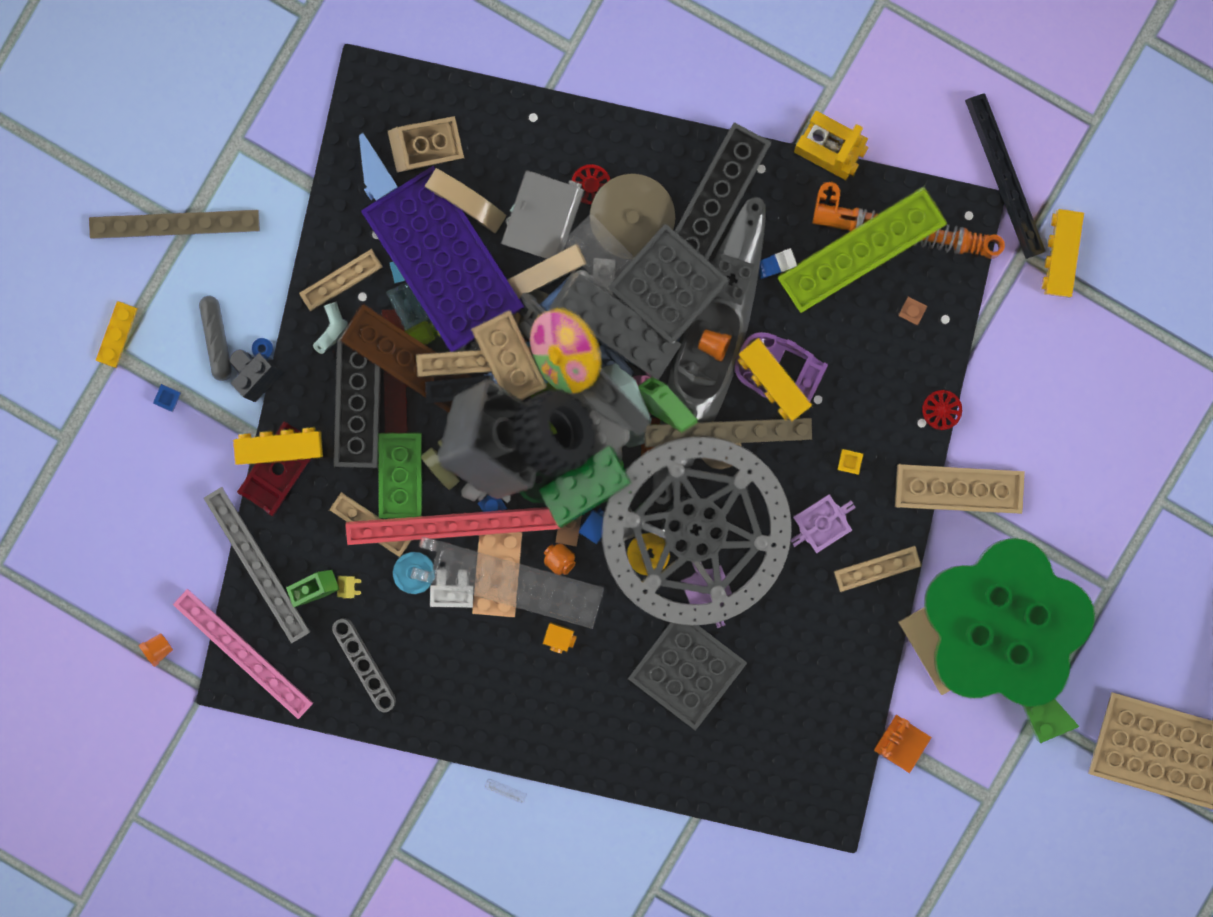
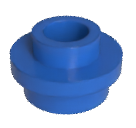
(269, 347)

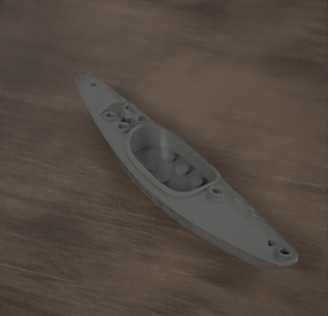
(726, 314)

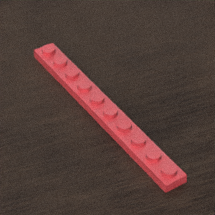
(450, 525)

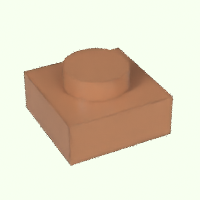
(912, 311)

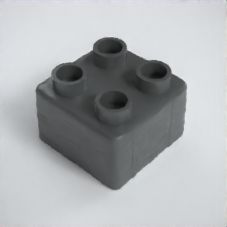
(482, 442)

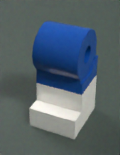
(776, 264)

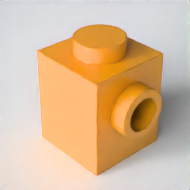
(559, 638)

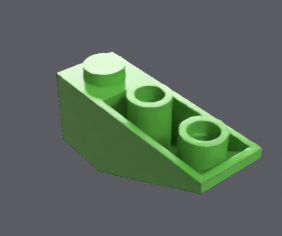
(665, 405)

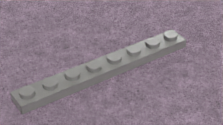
(256, 564)

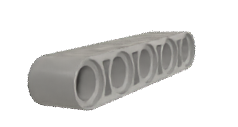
(355, 657)

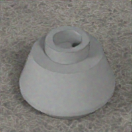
(471, 493)

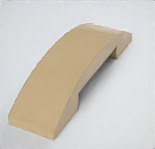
(466, 200)

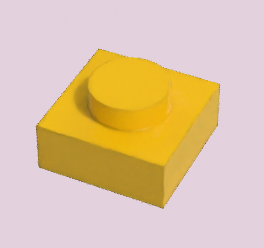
(850, 461)

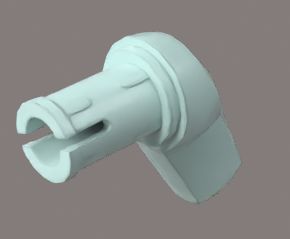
(334, 331)

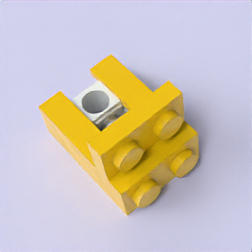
(851, 142)

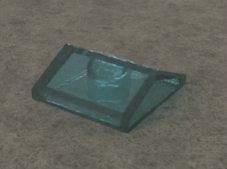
(407, 306)

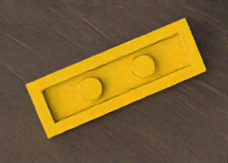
(116, 334)

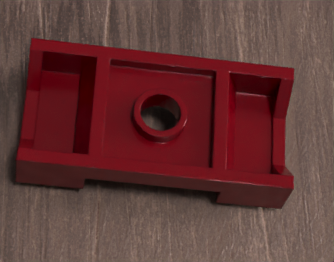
(266, 487)

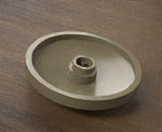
(633, 210)

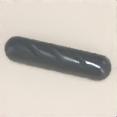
(215, 338)

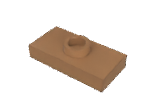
(569, 533)

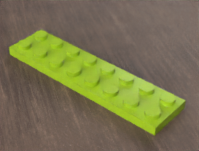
(862, 249)

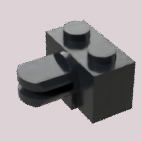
(254, 374)

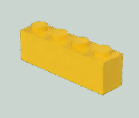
(1063, 253)
(774, 379)
(277, 447)

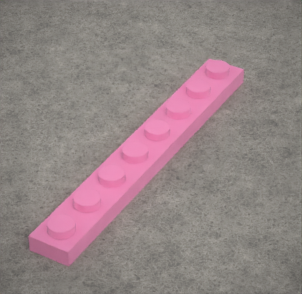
(243, 653)

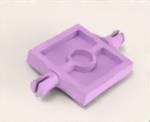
(822, 523)
(700, 598)

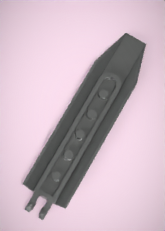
(603, 393)

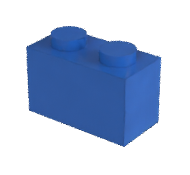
(593, 526)

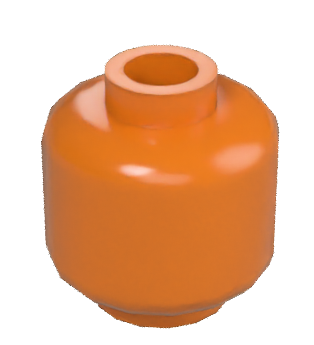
(559, 559)

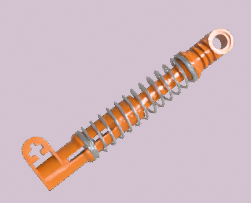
(960, 240)

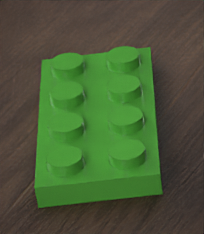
(400, 475)

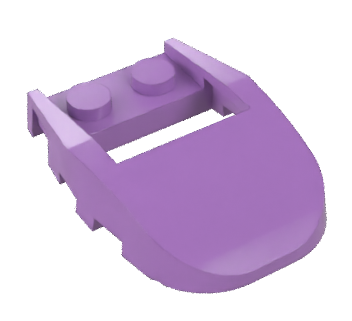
(809, 376)

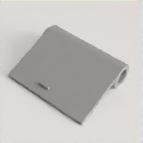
(542, 215)

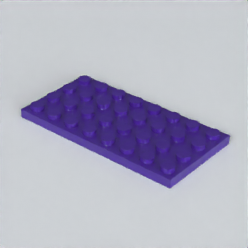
(441, 260)

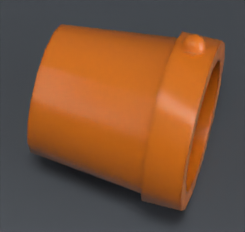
(714, 344)
(156, 649)

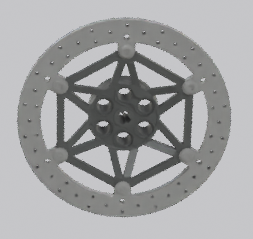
(683, 531)

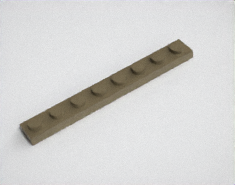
(174, 224)
(734, 431)

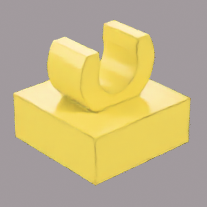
(346, 586)

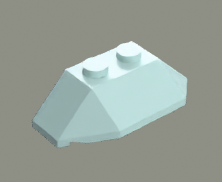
(630, 389)

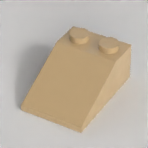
(425, 144)

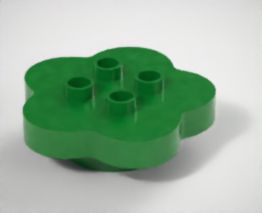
(1007, 624)

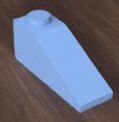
(375, 173)

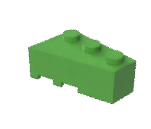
(1049, 720)

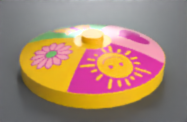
(565, 350)

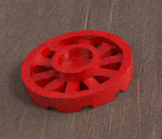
(590, 183)
(942, 410)

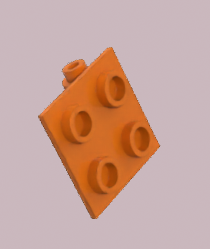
(902, 743)

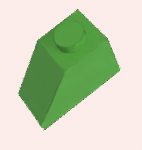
(312, 588)

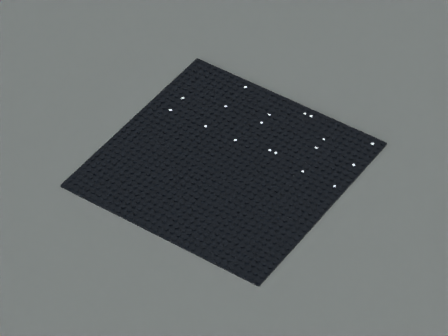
(802, 718)

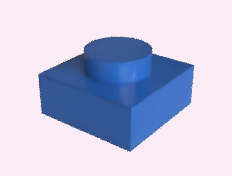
(167, 398)
(492, 504)

